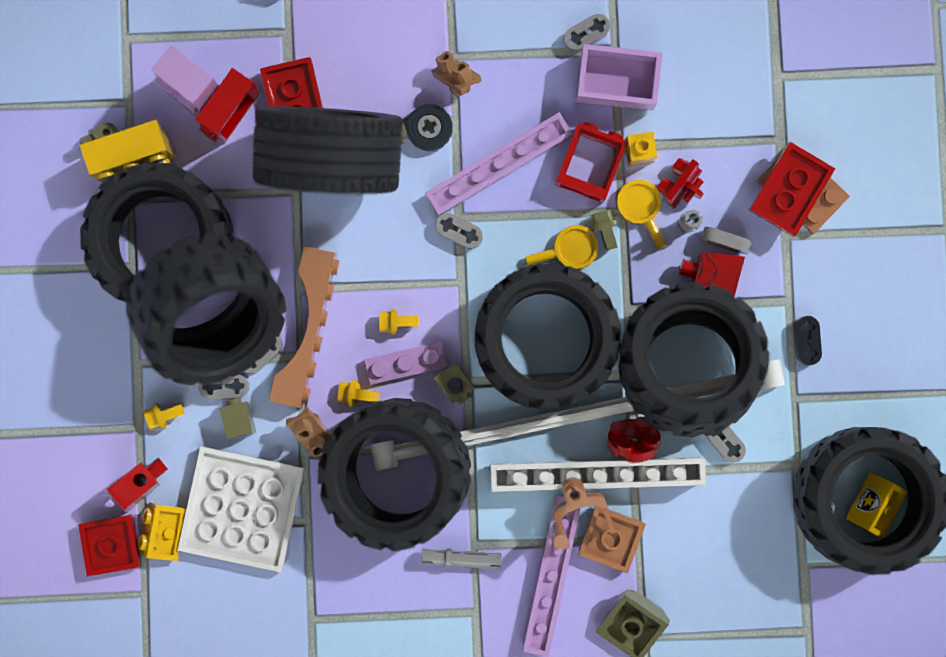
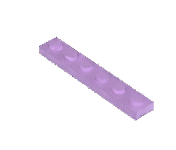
(499, 164)
(549, 587)

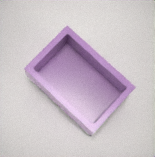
(619, 77)
(184, 80)

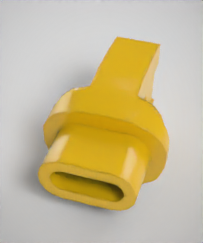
(391, 321)
(352, 393)
(157, 417)

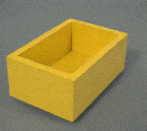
(127, 148)

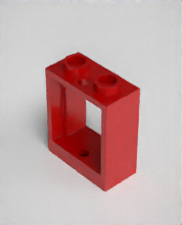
(227, 106)
(579, 186)

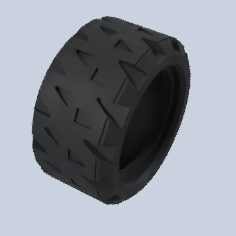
(124, 192)
(185, 276)
(587, 297)
(705, 307)
(925, 511)
(355, 512)

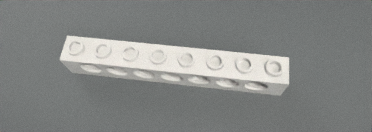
(598, 474)

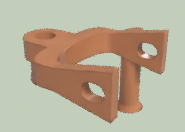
(573, 501)

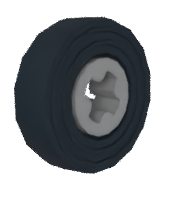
(426, 140)

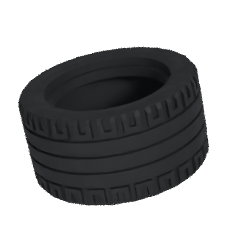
(327, 150)

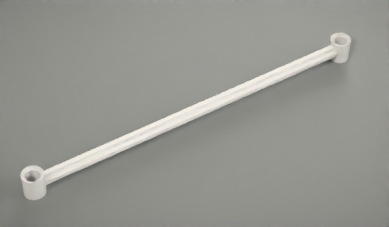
(387, 454)

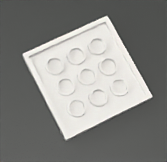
(241, 509)

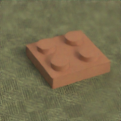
(615, 549)

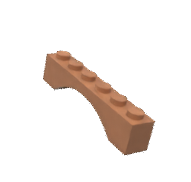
(292, 381)

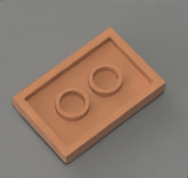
(827, 204)

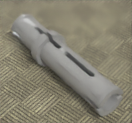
(468, 559)

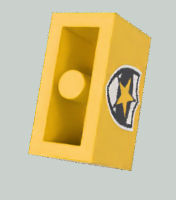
(876, 505)

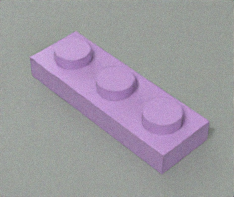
(405, 363)

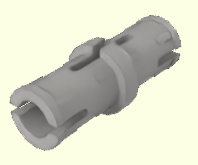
(690, 215)

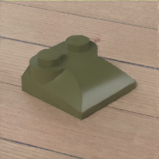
(633, 624)

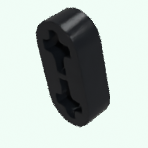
(801, 341)

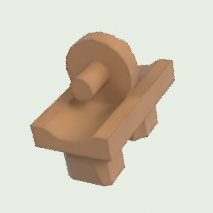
(455, 74)
(309, 430)

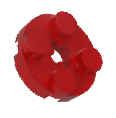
(621, 439)

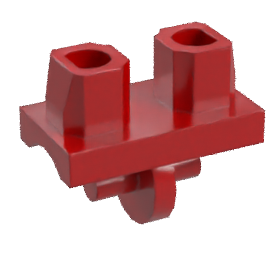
(685, 186)

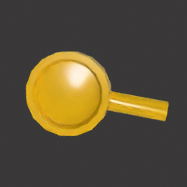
(639, 204)
(573, 247)

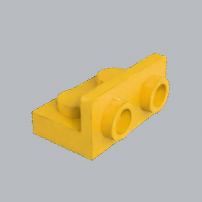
(161, 531)

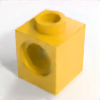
(641, 148)

